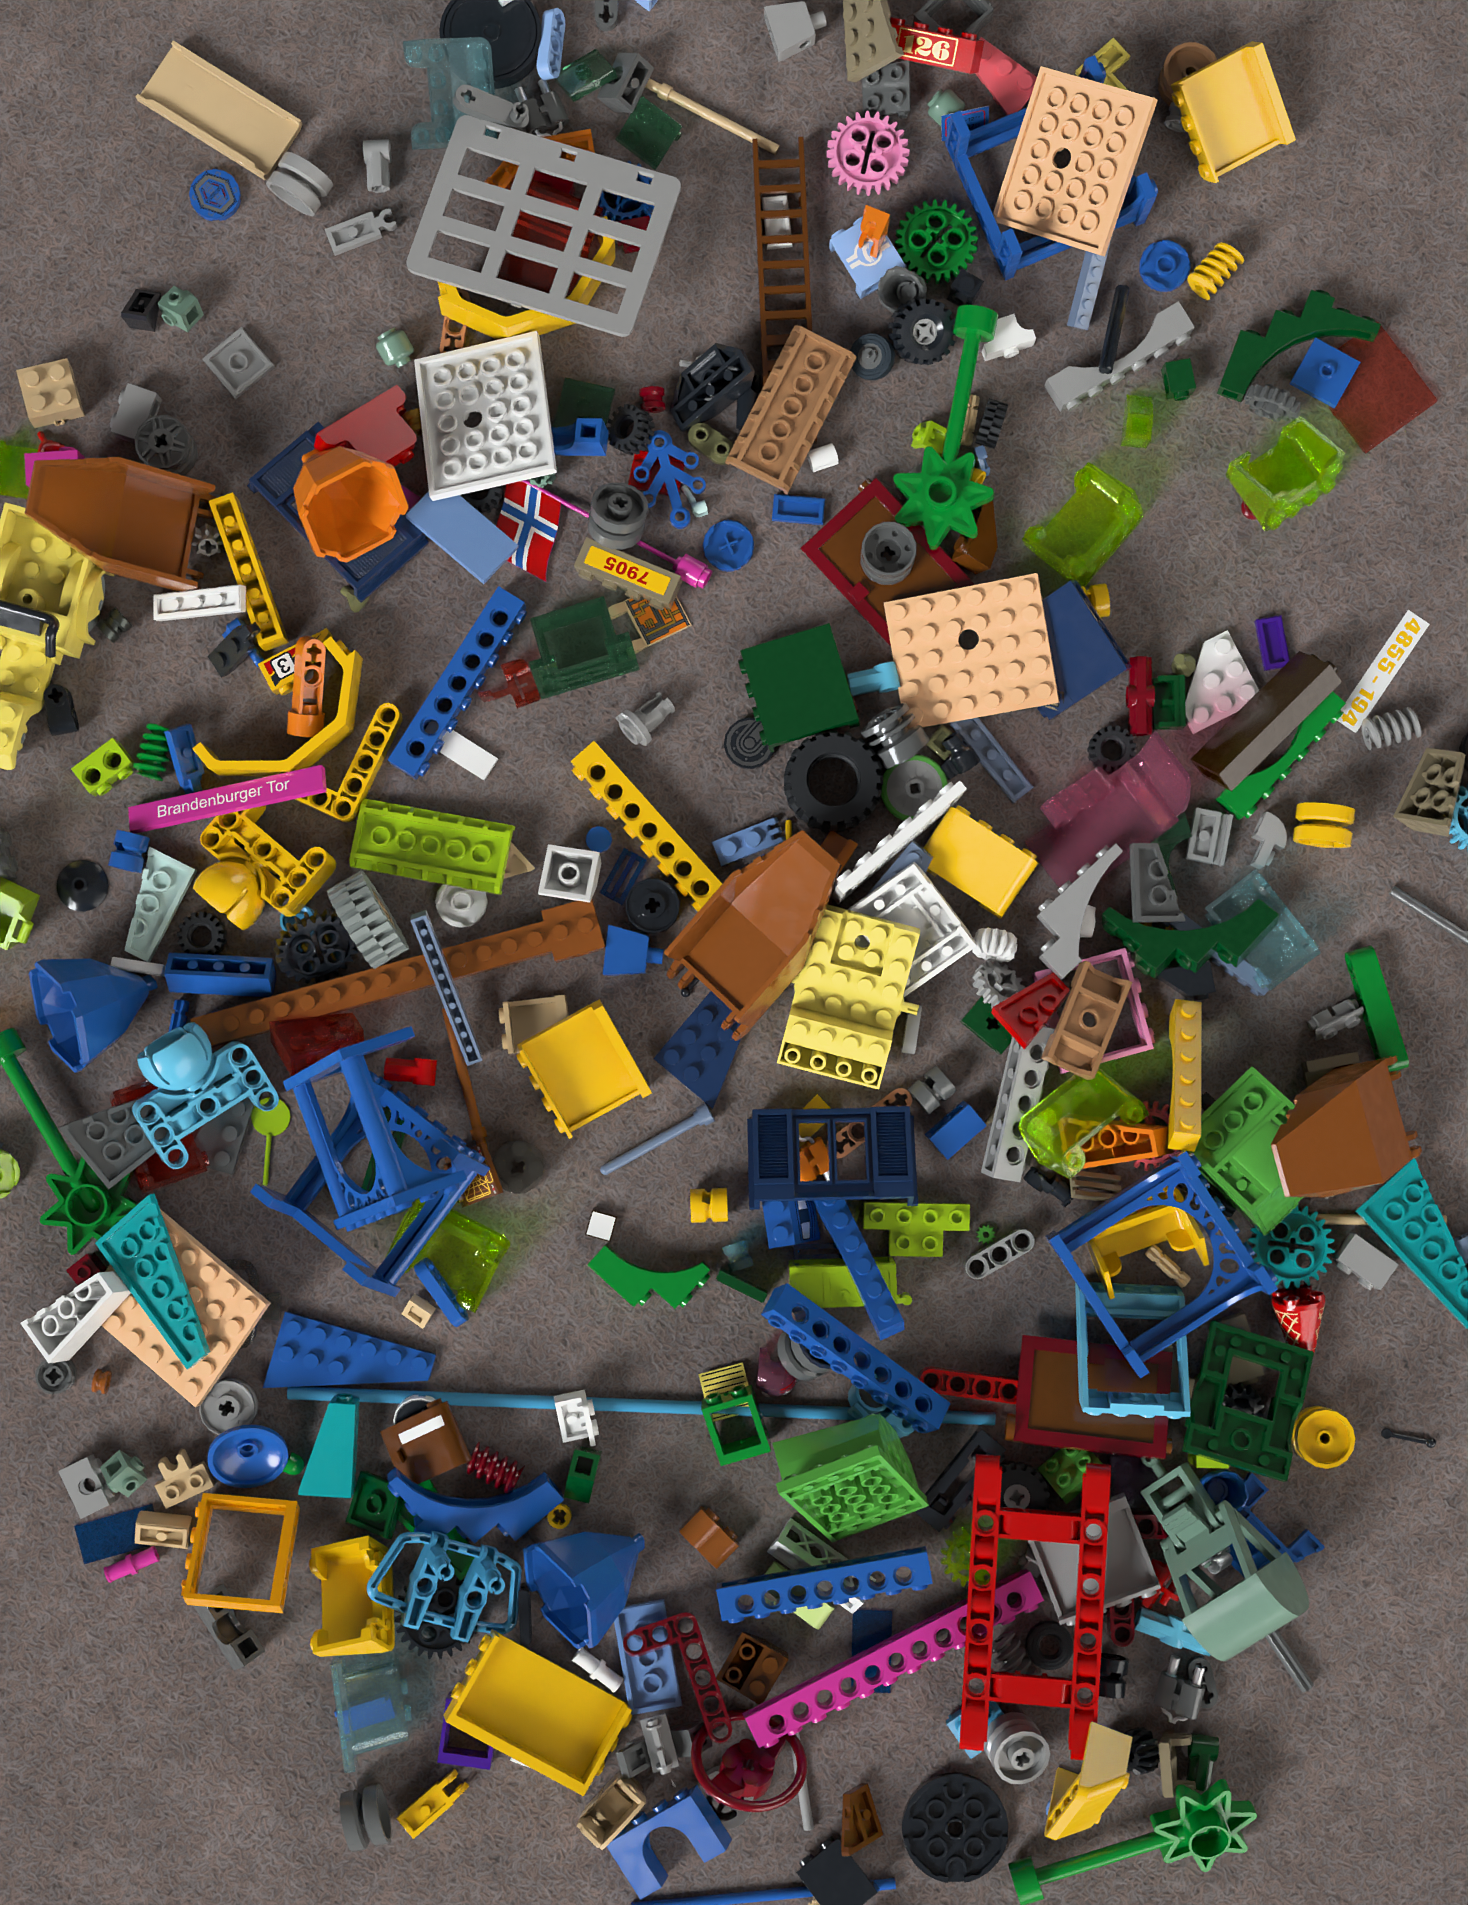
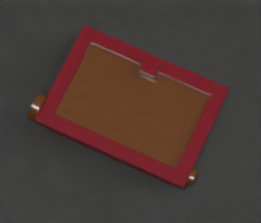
(838, 556)
(1050, 1406)

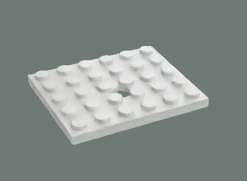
(509, 391)
(893, 845)

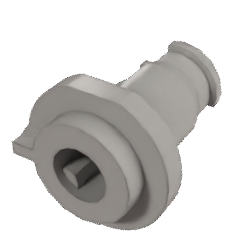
(646, 718)

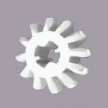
(995, 945)

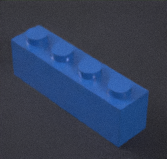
(220, 975)

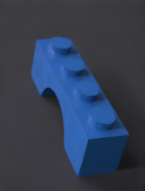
(581, 438)

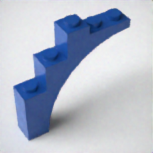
(473, 1518)

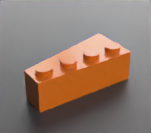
(1125, 1142)

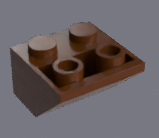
(753, 1667)

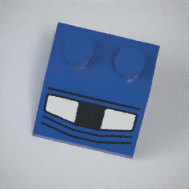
(790, 1222)

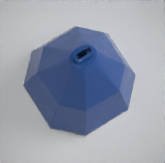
(85, 1005)
(582, 1581)

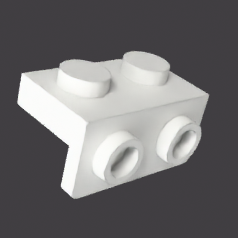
(574, 1417)

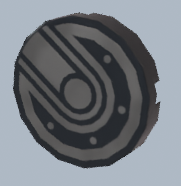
(745, 746)

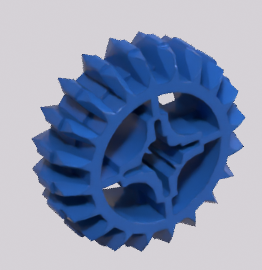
(619, 214)

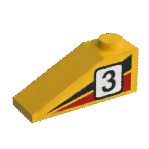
(280, 668)

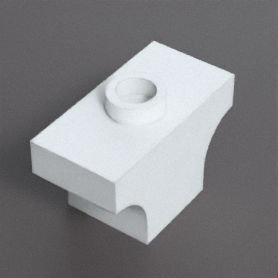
(1008, 339)

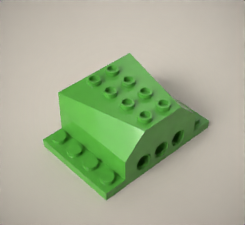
(848, 1476)

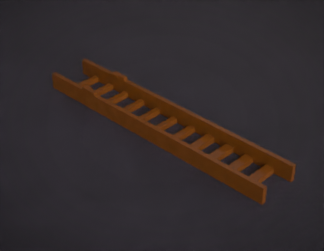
(780, 340)

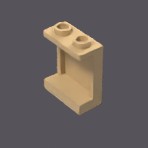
(530, 1017)

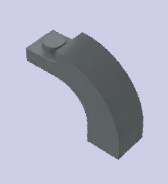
(635, 1756)

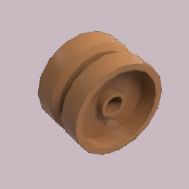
(1180, 63)

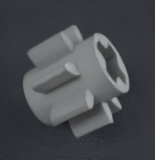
(207, 540)

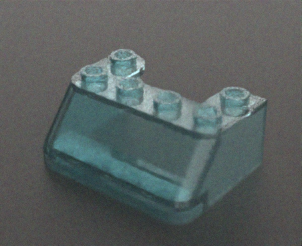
(448, 65)

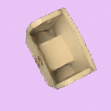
(611, 1810)

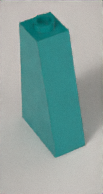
(334, 1454)

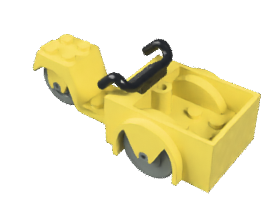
(46, 612)

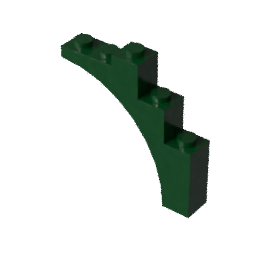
(1285, 331)
(1192, 948)

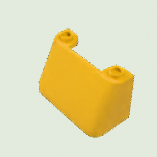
(349, 1616)

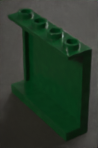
(798, 686)

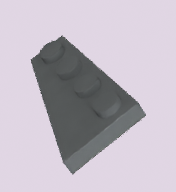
(225, 1134)

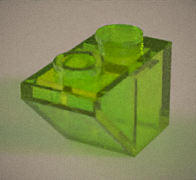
(1137, 421)

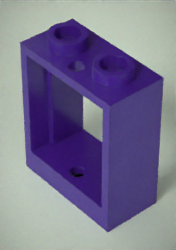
(462, 1756)

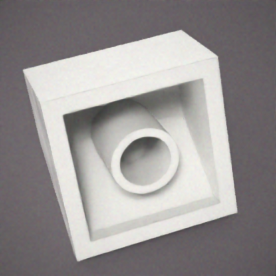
(570, 873)

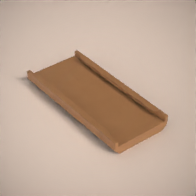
(791, 408)

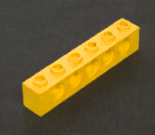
(248, 570)

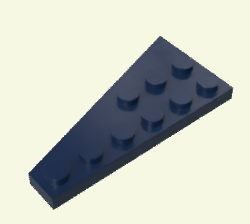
(702, 1050)

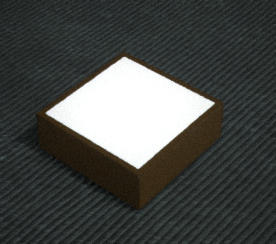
(601, 1225)

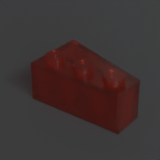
(310, 1039)

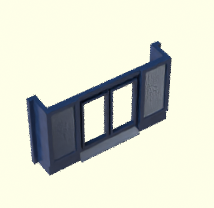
(363, 573)
(776, 1155)

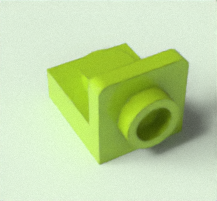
(929, 434)

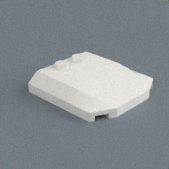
(916, 902)

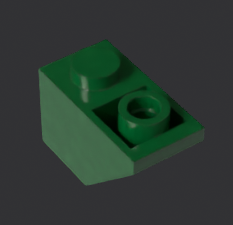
(582, 1474)

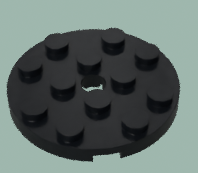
(960, 1855)

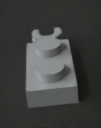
(358, 231)

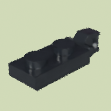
(234, 648)

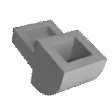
(1271, 835)

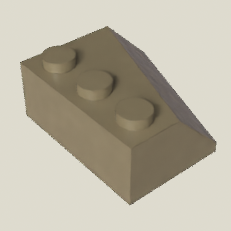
(1432, 792)

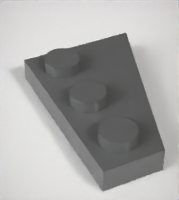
(1150, 887)

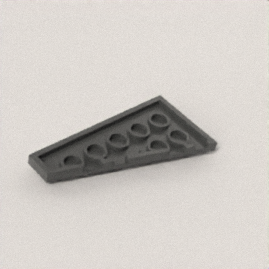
(114, 1140)

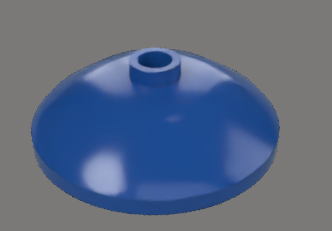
(247, 1456)

